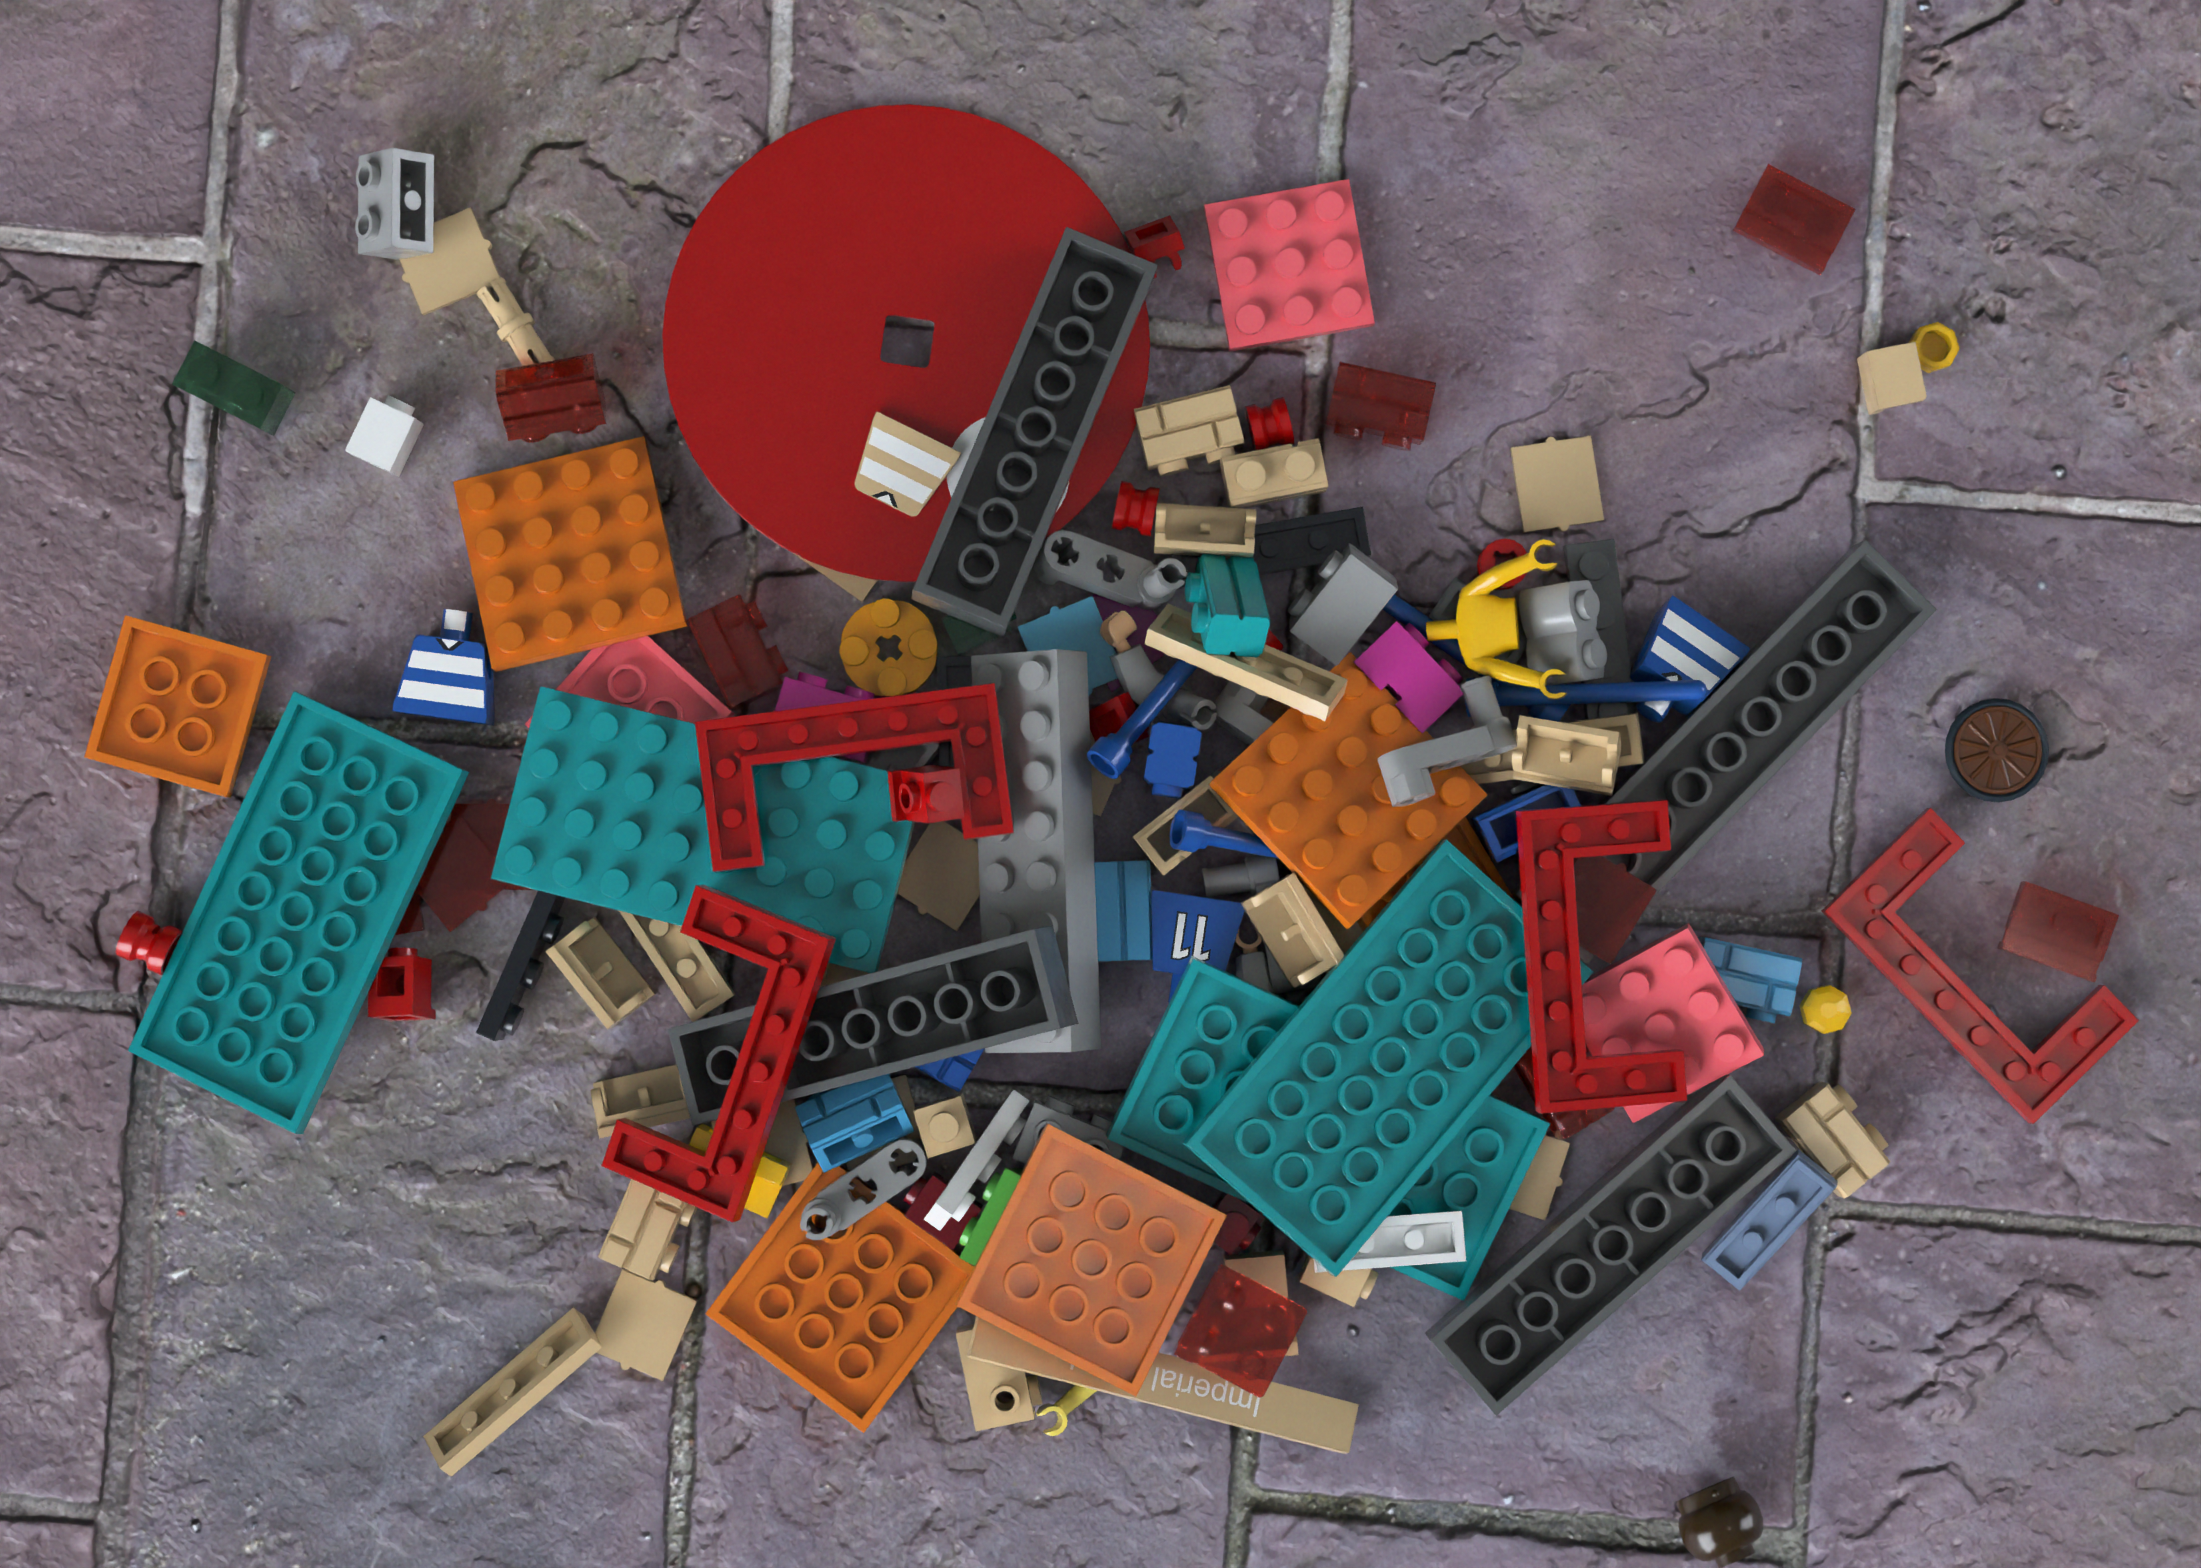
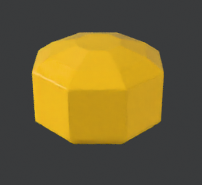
(1935, 346)
(1825, 1009)

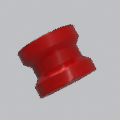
(1269, 424)
(1135, 508)
(1505, 547)

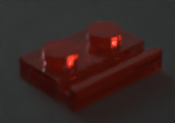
(1794, 219)
(2058, 931)

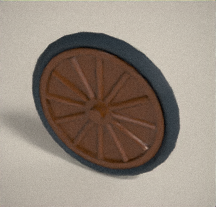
(1996, 750)

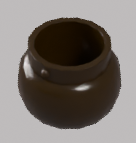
(1720, 1523)

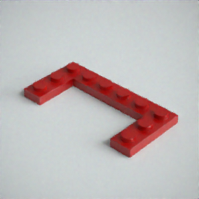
(738, 743)
(796, 965)
(1560, 1066)
(2023, 1077)

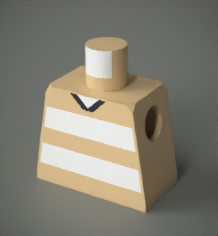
(902, 465)

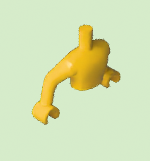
(1490, 626)

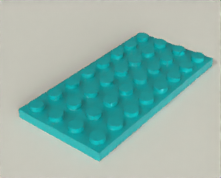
(619, 821)
(298, 912)
(1214, 1034)
(1379, 1062)

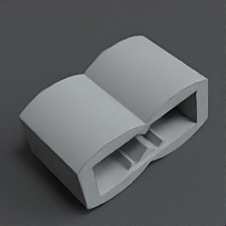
(1563, 631)

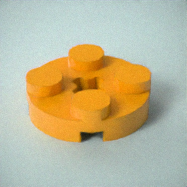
(885, 620)

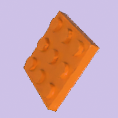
(177, 706)

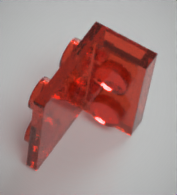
(1240, 1330)

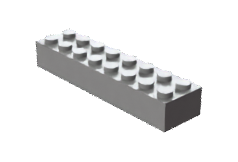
(1047, 866)

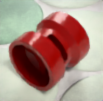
(148, 942)

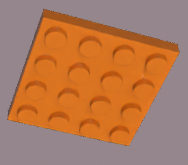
(569, 554)
(1323, 802)
(1091, 1260)
(846, 1308)

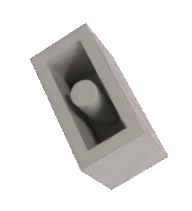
(1341, 603)

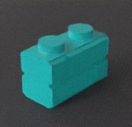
(1228, 605)

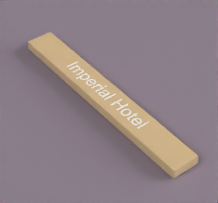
(1190, 1390)

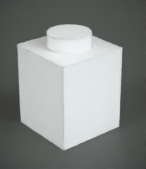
(385, 434)

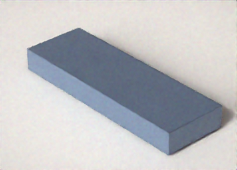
(1769, 1220)

